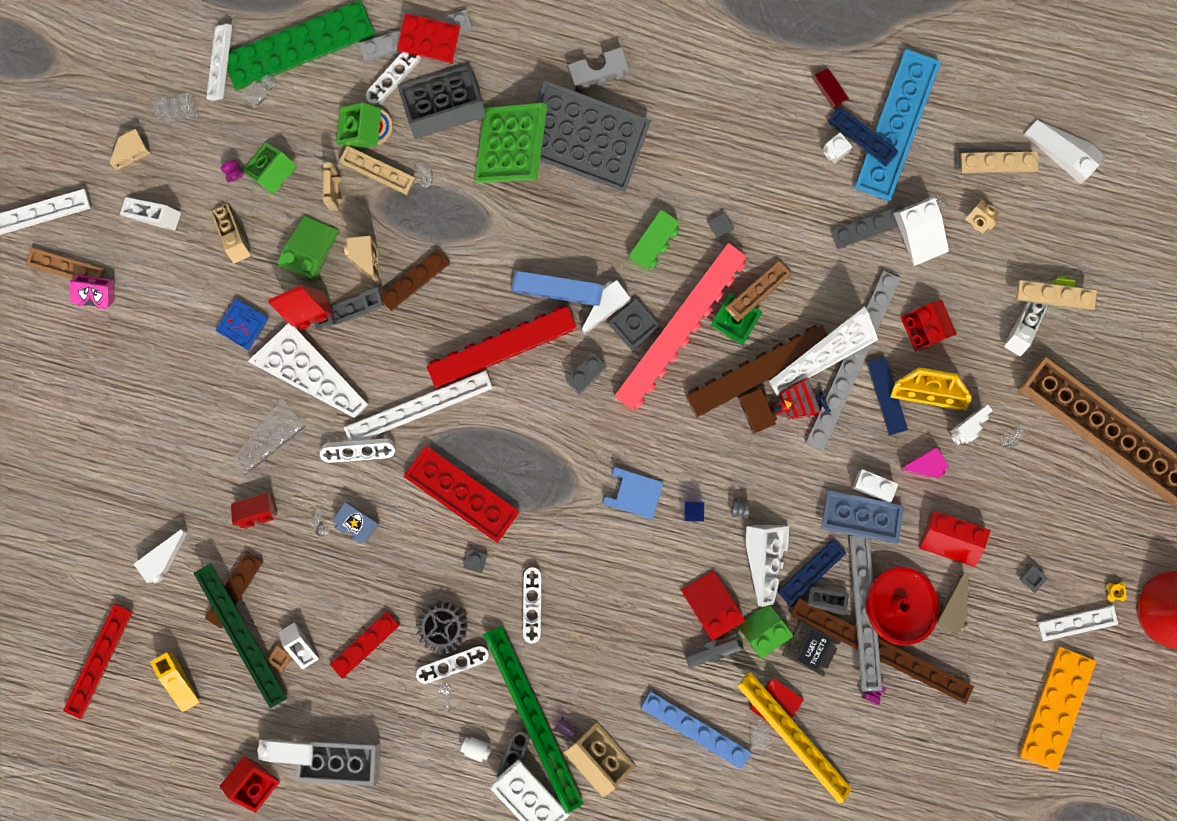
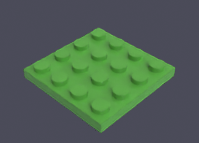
(511, 143)

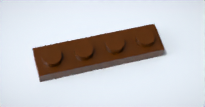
(414, 279)
(238, 583)

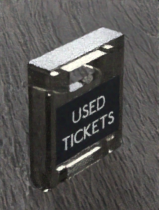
(815, 649)

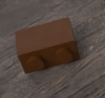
(757, 411)

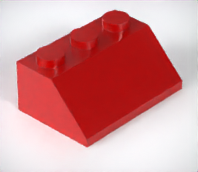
(954, 538)

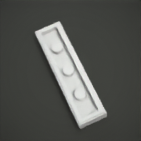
(219, 62)
(1077, 623)

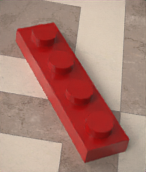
(364, 645)

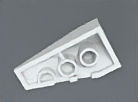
(1068, 151)
(765, 551)

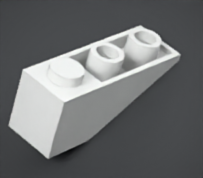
(1025, 328)

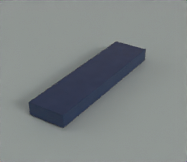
(863, 136)
(883, 386)
(811, 572)

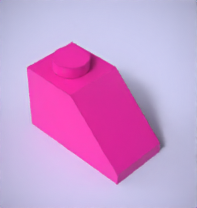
(927, 465)

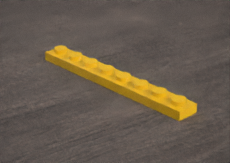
(794, 737)

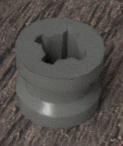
(740, 508)

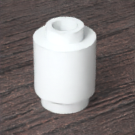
(475, 749)

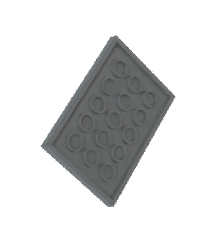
(590, 136)

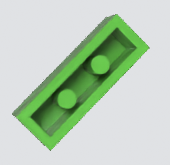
(654, 241)

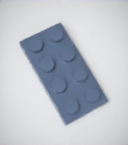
(862, 517)

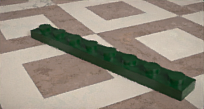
(240, 635)

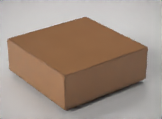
(279, 658)

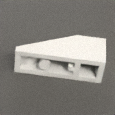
(150, 213)
(612, 300)
(160, 559)
(285, 751)

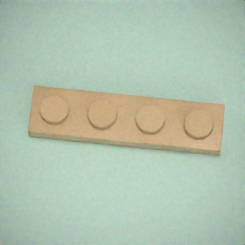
(999, 162)
(376, 170)
(1056, 295)

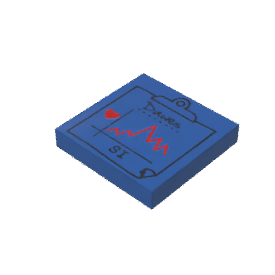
(242, 324)

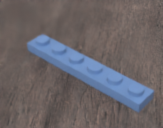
(695, 730)

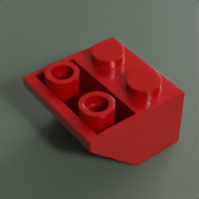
(928, 325)
(252, 510)

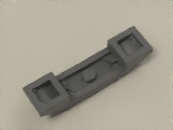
(353, 308)

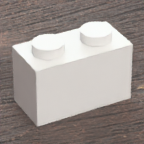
(875, 486)

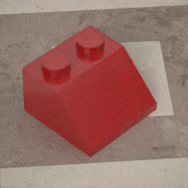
(249, 784)

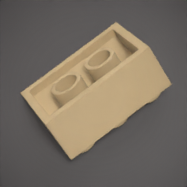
(364, 255)
(600, 760)

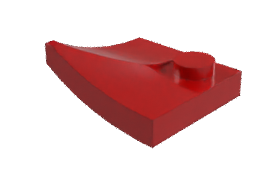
(783, 696)

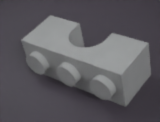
(584, 77)

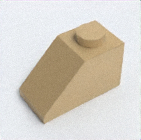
(128, 149)

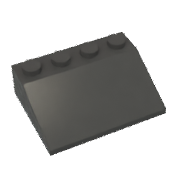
(441, 101)

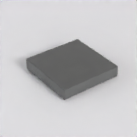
(634, 324)

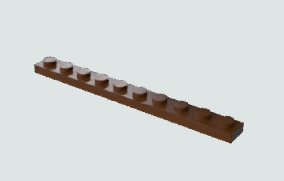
(888, 653)

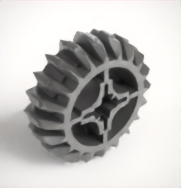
(427, 636)

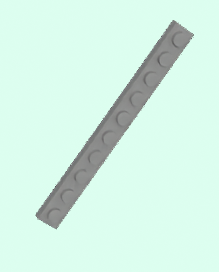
(851, 365)

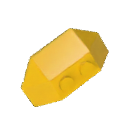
(933, 388)

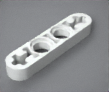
(395, 77)
(357, 453)
(535, 605)
(453, 667)

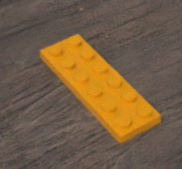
(1057, 708)

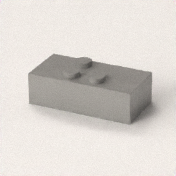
(341, 763)

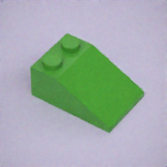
(308, 248)

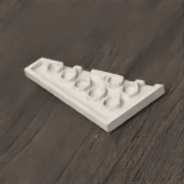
(839, 344)
(301, 365)

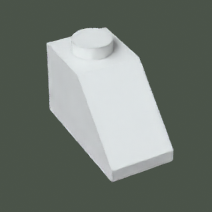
(297, 645)

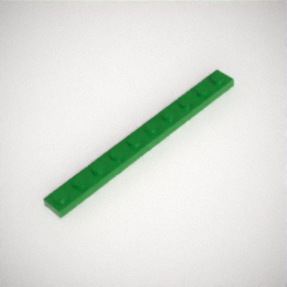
(533, 719)

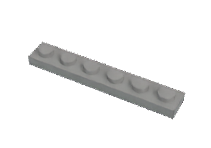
(388, 44)

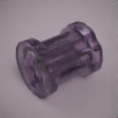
(565, 728)

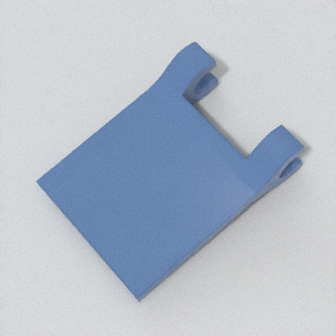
(635, 494)

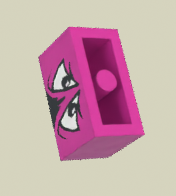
(92, 291)

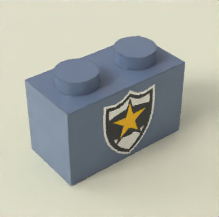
(355, 523)

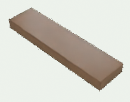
(61, 265)
(758, 290)

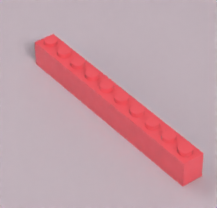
(680, 326)

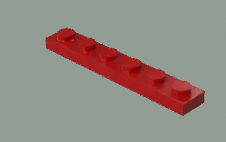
(98, 661)

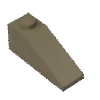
(955, 608)

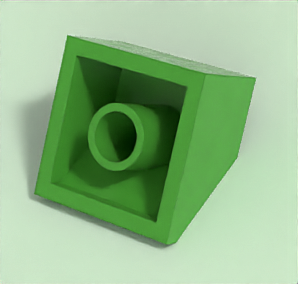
(359, 125)
(269, 168)
(765, 631)

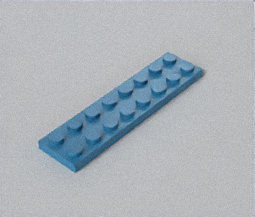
(899, 122)

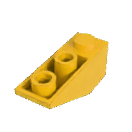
(175, 681)

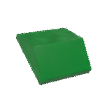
(729, 327)

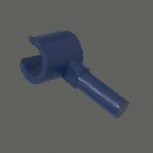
(821, 400)

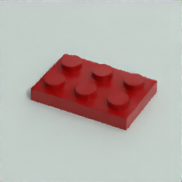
(428, 38)

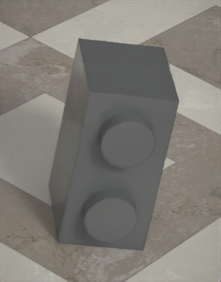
(586, 374)

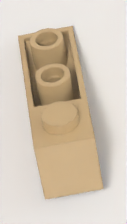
(230, 233)

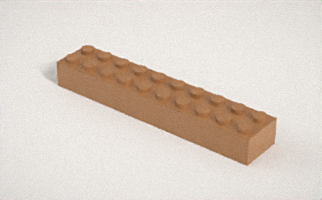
(1103, 427)

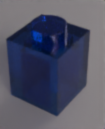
(693, 512)

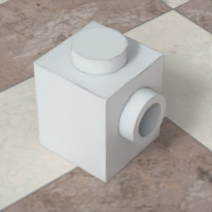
(837, 148)

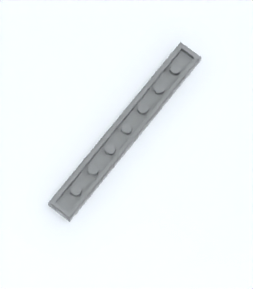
(867, 637)

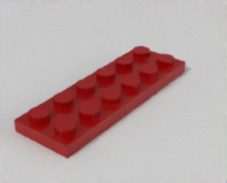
(461, 494)

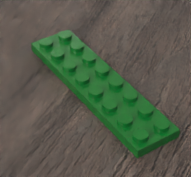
(299, 45)

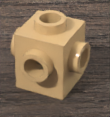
(983, 217)

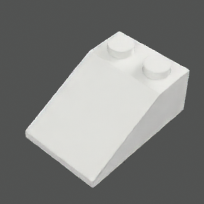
(922, 230)

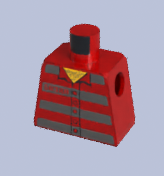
(797, 401)

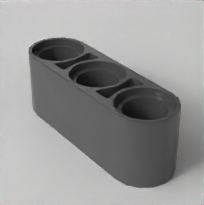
(514, 748)

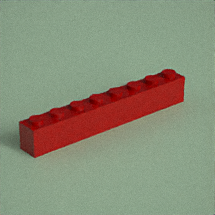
(501, 348)

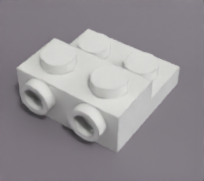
(969, 428)

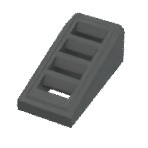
(837, 595)

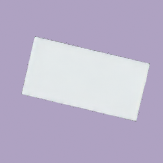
(526, 795)

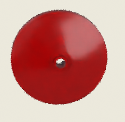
(902, 606)

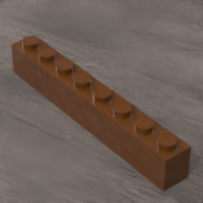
(752, 373)

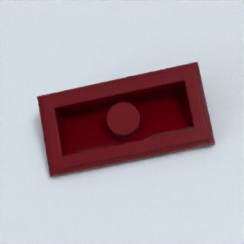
(830, 88)

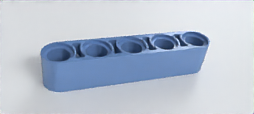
(557, 288)

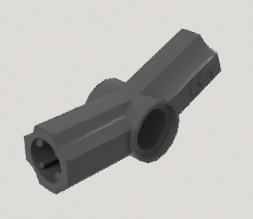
(714, 650)

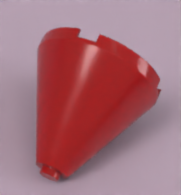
(1159, 609)

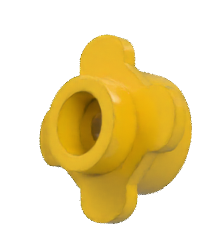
(1120, 587)

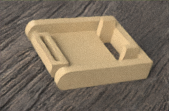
(331, 187)

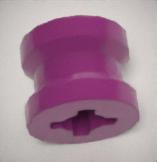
(232, 171)

